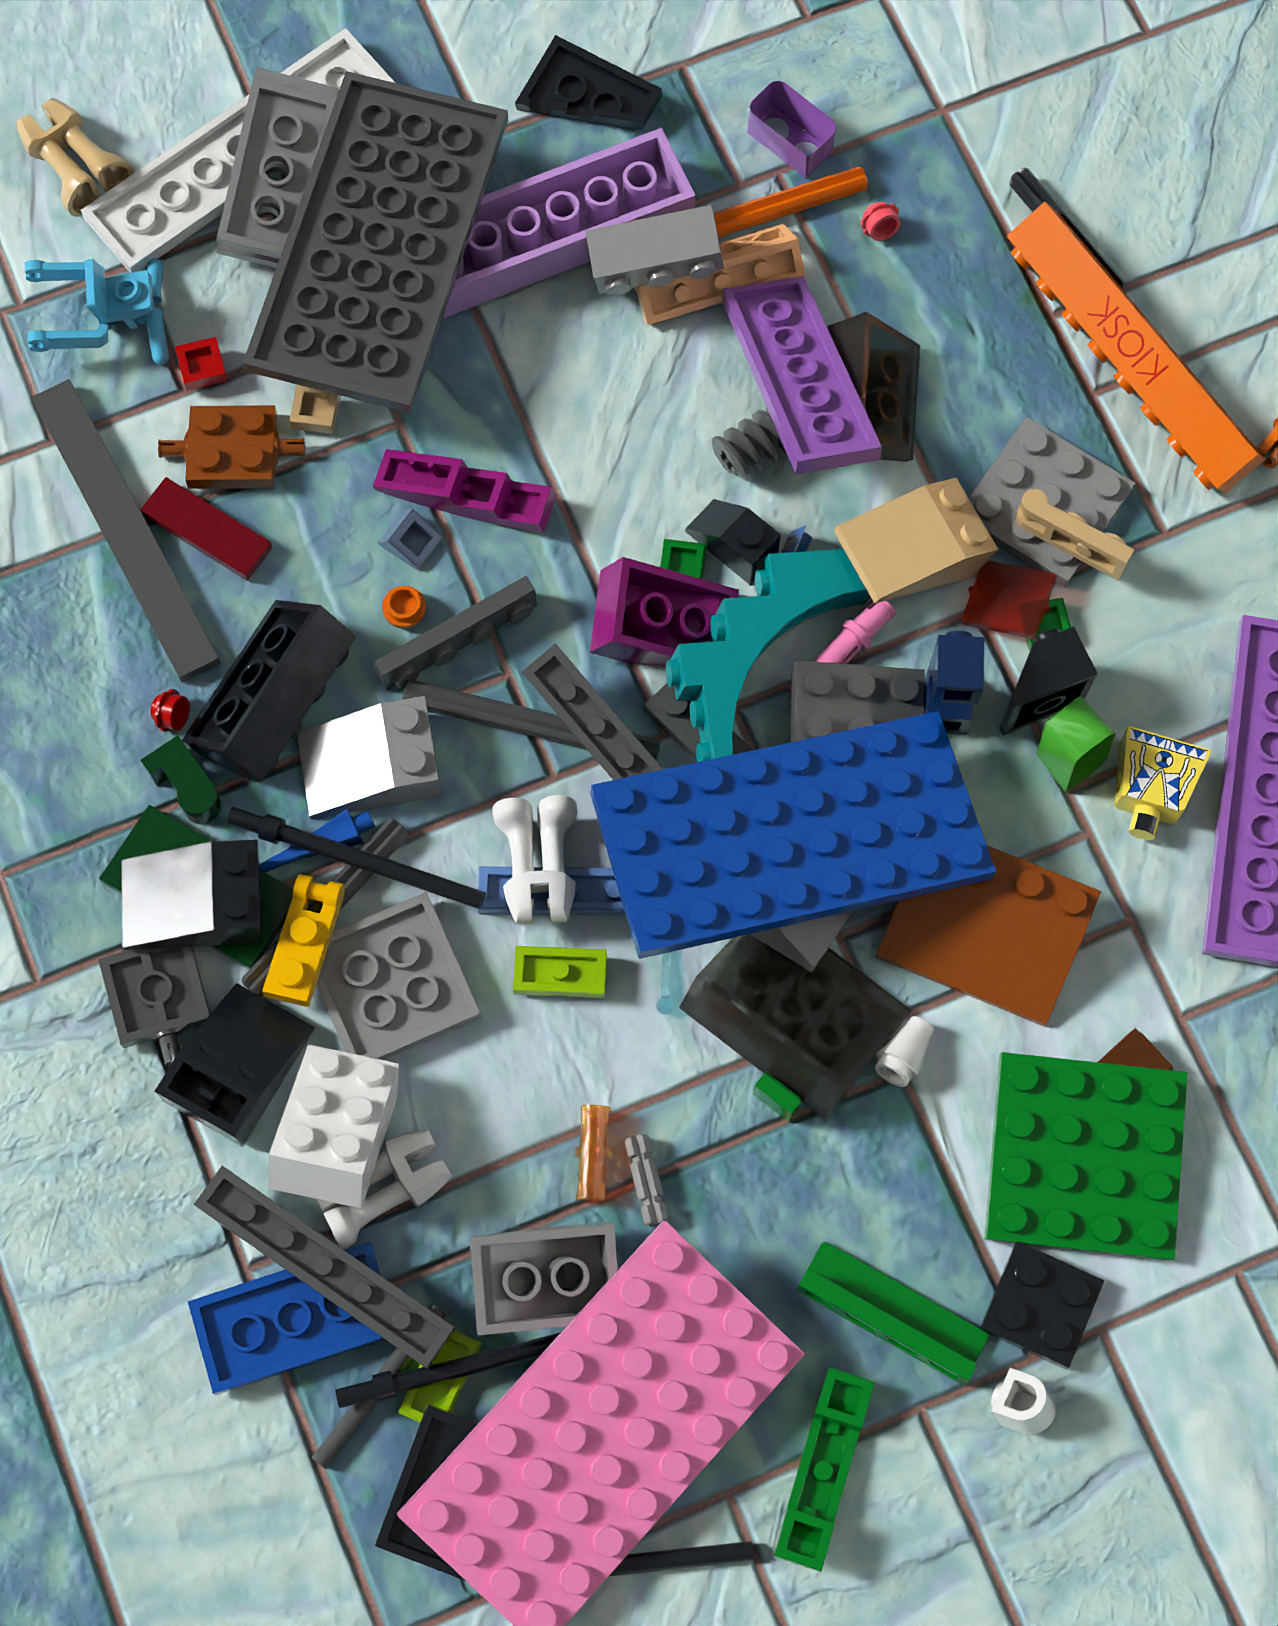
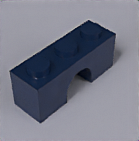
(955, 679)

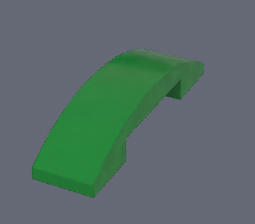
(823, 1469)

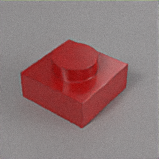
(201, 363)

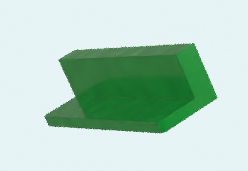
(893, 1313)

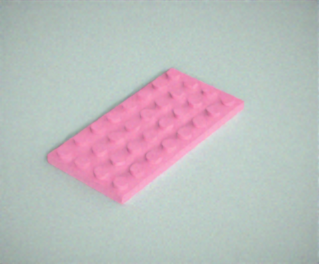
(601, 1433)

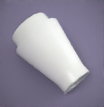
(903, 1054)

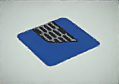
(793, 540)

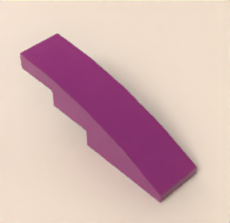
(464, 491)

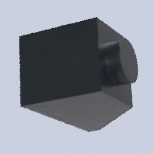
(735, 537)

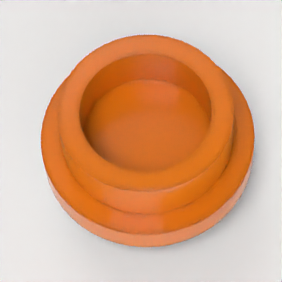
(404, 607)

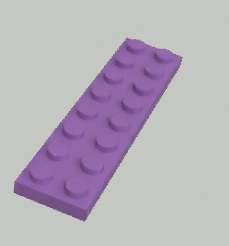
(1245, 854)

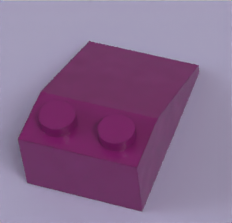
(651, 610)

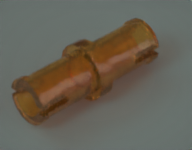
(593, 1153)

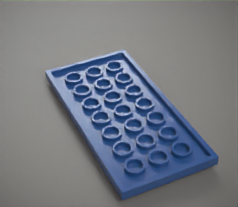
(790, 833)

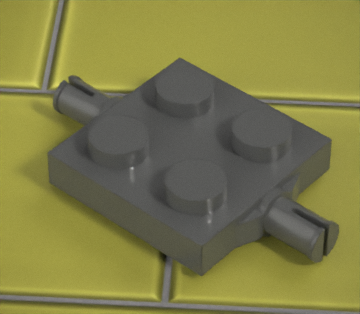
(154, 996)

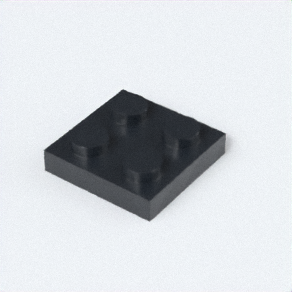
(1041, 1305)

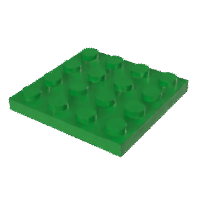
(1086, 1156)

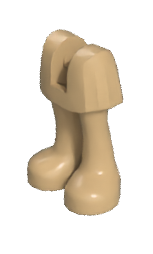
(77, 185)

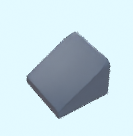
(411, 538)

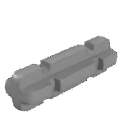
(646, 1180)

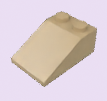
(917, 541)

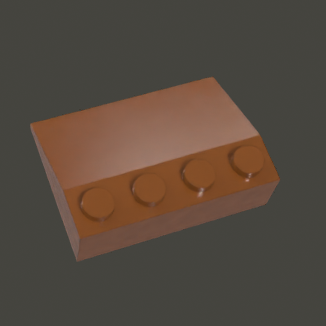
(996, 937)

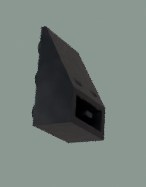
(234, 1063)

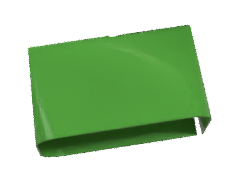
(1074, 743)

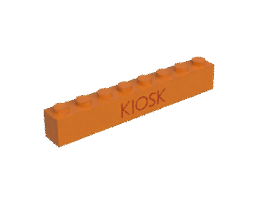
(1135, 348)

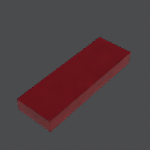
(206, 528)

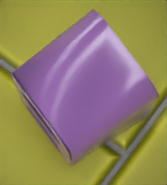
(783, 102)

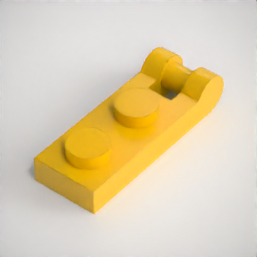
(303, 941)

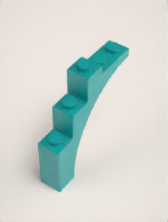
(789, 591)

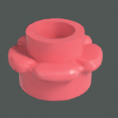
(881, 221)

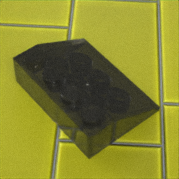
(796, 1024)

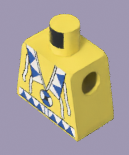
(1155, 779)

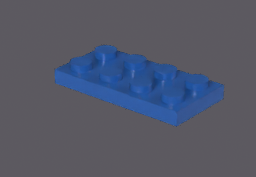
(274, 1327)

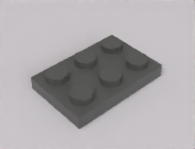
(851, 696)

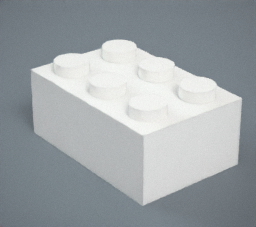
(333, 1126)

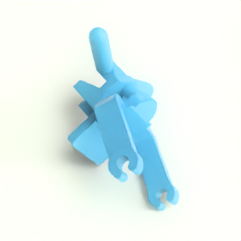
(110, 299)

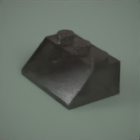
(885, 376)

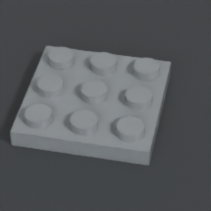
(1067, 477)
(394, 981)

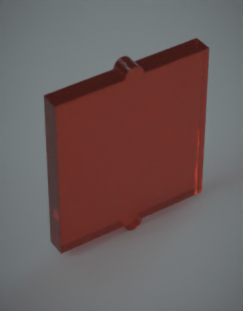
(1009, 599)

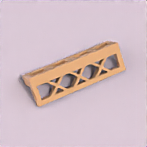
(746, 260)

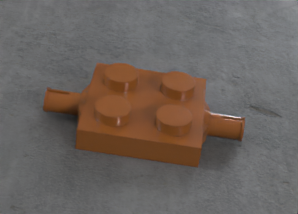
(231, 447)

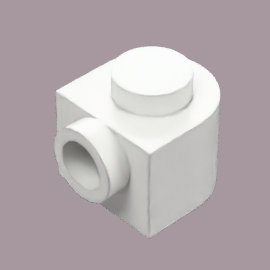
(1022, 1403)

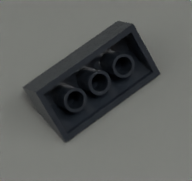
(270, 688)

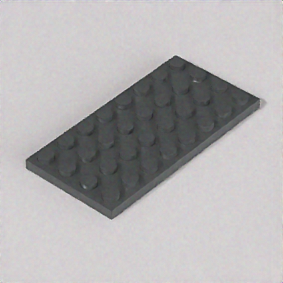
(376, 242)

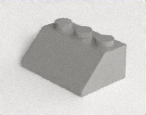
(655, 250)

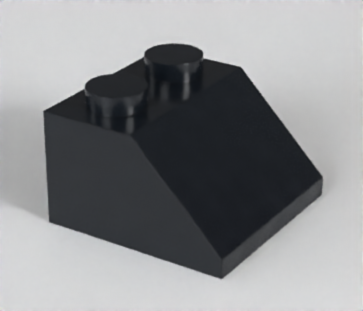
(1051, 679)

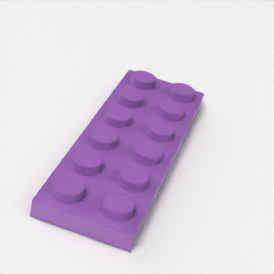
(801, 375)

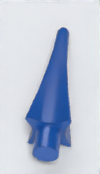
(341, 828)

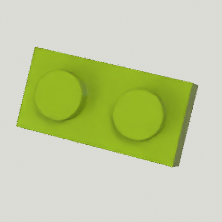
(560, 971)

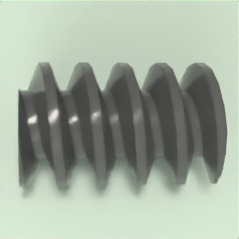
(748, 444)

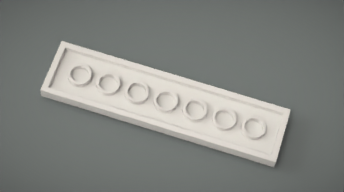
(191, 180)

